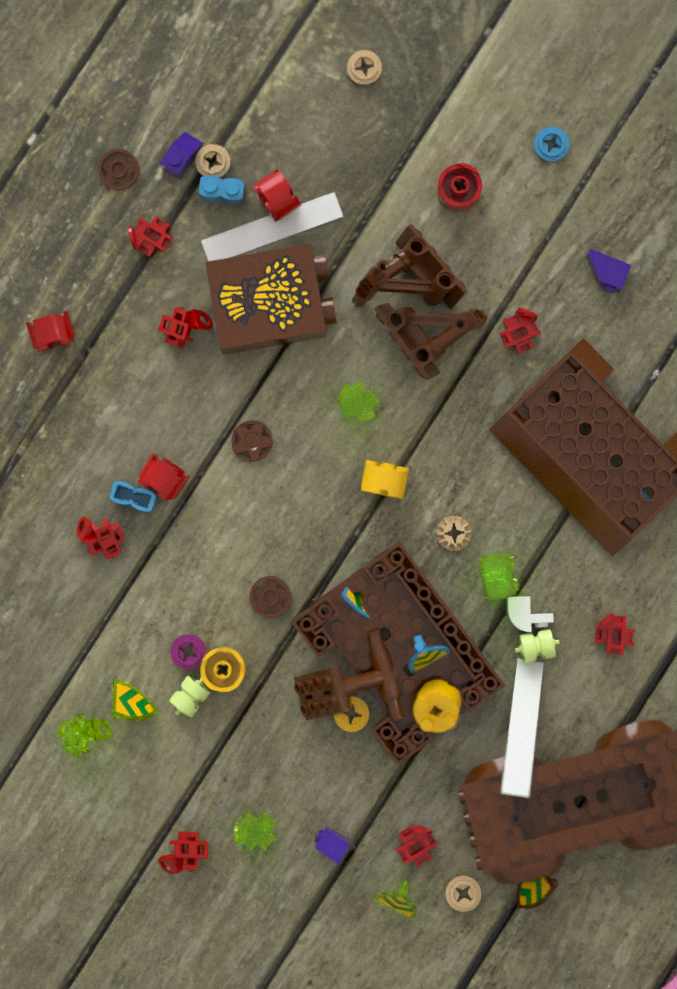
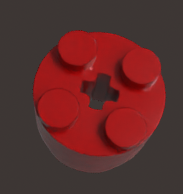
(453, 176)
(276, 195)
(51, 330)
(163, 477)

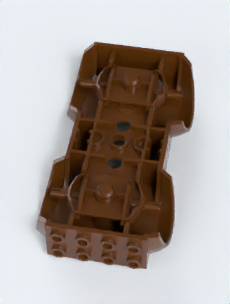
(527, 841)

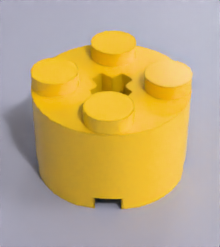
(384, 479)
(210, 669)
(437, 706)

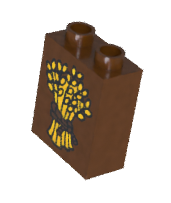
(269, 298)

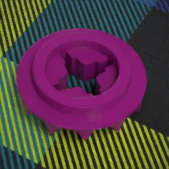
(178, 655)

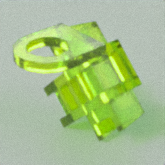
(357, 405)
(86, 730)
(258, 826)

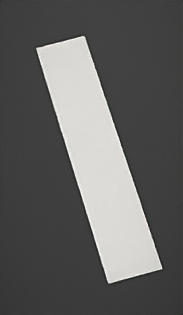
(267, 231)
(522, 728)

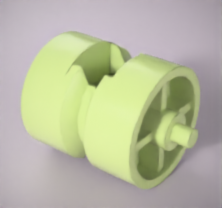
(535, 646)
(187, 699)

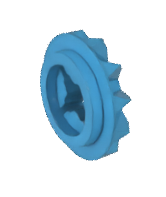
(561, 141)

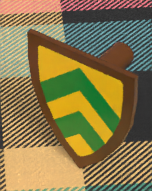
(535, 892)

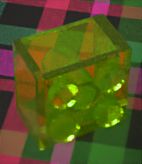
(498, 575)

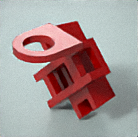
(151, 239)
(188, 320)
(520, 338)
(92, 535)
(610, 634)
(418, 839)
(178, 860)

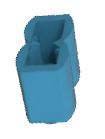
(216, 190)
(130, 496)

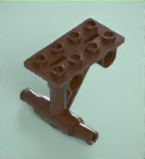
(415, 255)
(416, 342)
(329, 692)

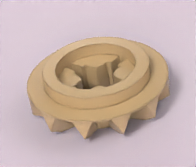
(370, 59)
(208, 152)
(446, 526)
(463, 904)

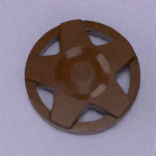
(118, 169)
(252, 441)
(270, 596)

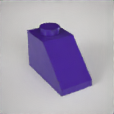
(180, 155)
(608, 271)
(332, 844)

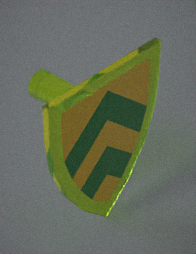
(130, 703)
(398, 901)

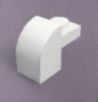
(520, 614)

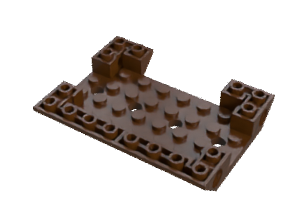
(579, 466)
(408, 605)

